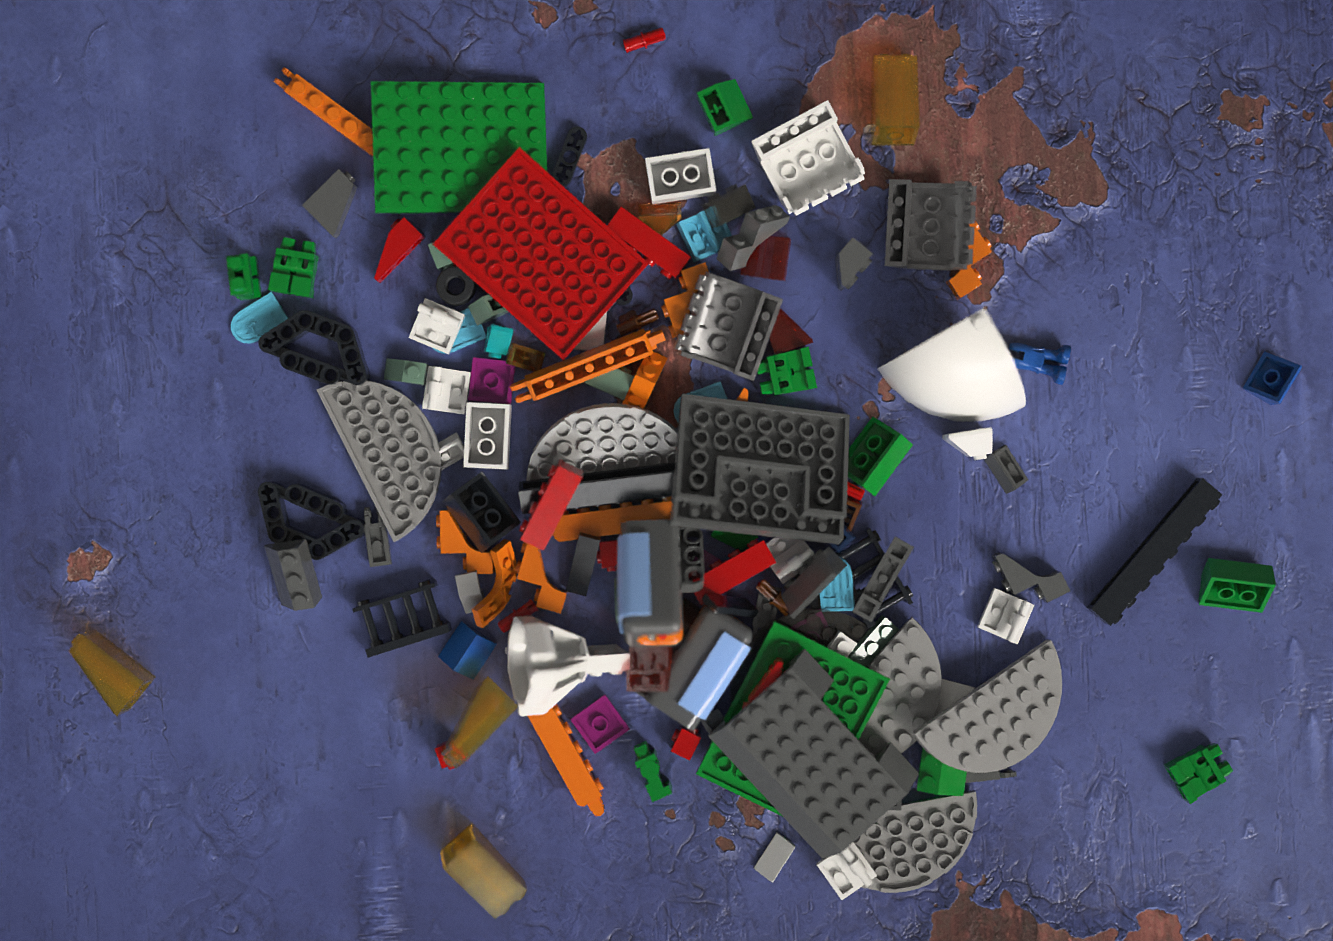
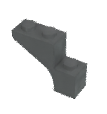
(755, 229)
(1019, 579)

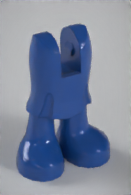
(1034, 360)

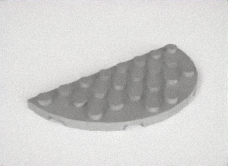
(605, 440)
(390, 449)
(911, 692)
(999, 718)
(918, 842)

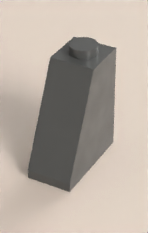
(332, 201)

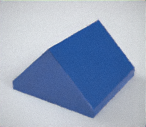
(1272, 378)
(467, 650)

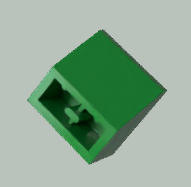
(724, 106)

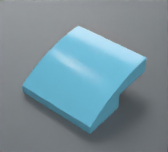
(701, 237)

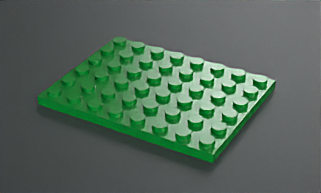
(449, 139)
(849, 697)

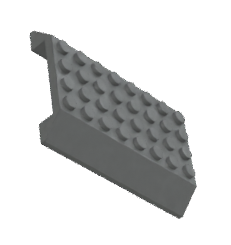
(812, 761)

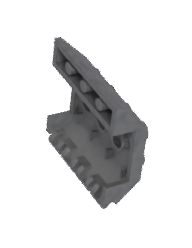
(930, 225)
(728, 325)

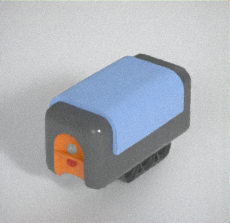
(652, 577)
(702, 667)

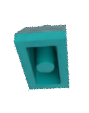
(497, 341)

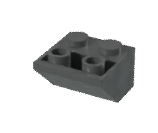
(849, 261)

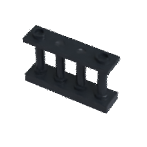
(873, 538)
(397, 639)

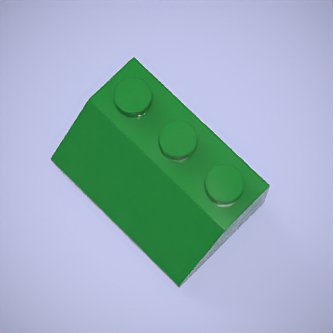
(876, 455)
(1236, 585)
(940, 778)

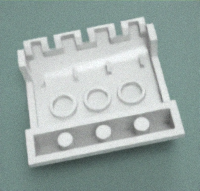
(808, 159)

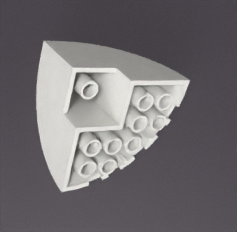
(959, 373)

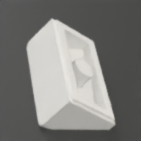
(451, 450)
(774, 857)

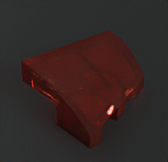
(787, 334)

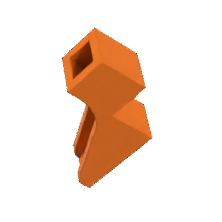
(969, 279)
(677, 306)
(645, 380)
(454, 541)
(533, 571)

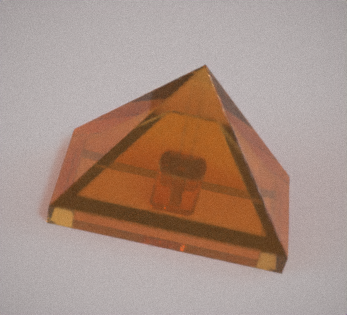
(660, 216)
(525, 357)

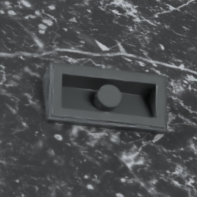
(1006, 469)

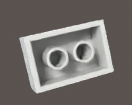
(680, 176)
(487, 435)

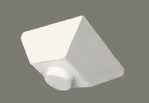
(972, 443)

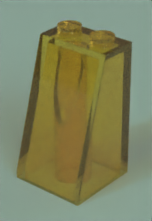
(894, 100)
(110, 671)
(479, 720)
(482, 871)

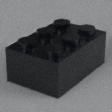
(481, 512)

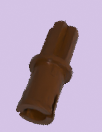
(637, 322)
(774, 597)

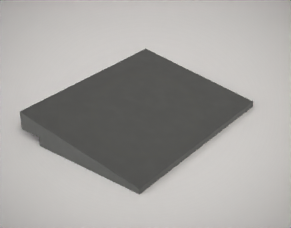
(760, 469)

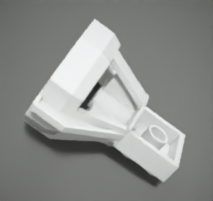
(549, 668)

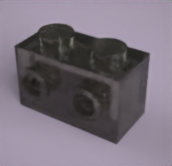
(729, 205)

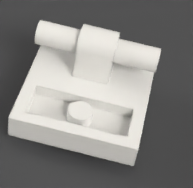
(436, 326)
(446, 390)
(789, 557)
(1005, 615)
(847, 871)

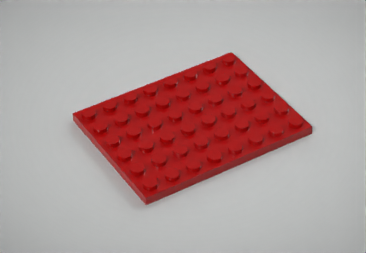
(540, 253)

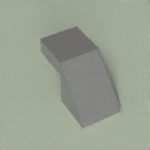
(469, 590)

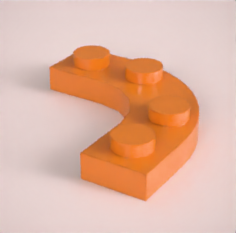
(497, 599)

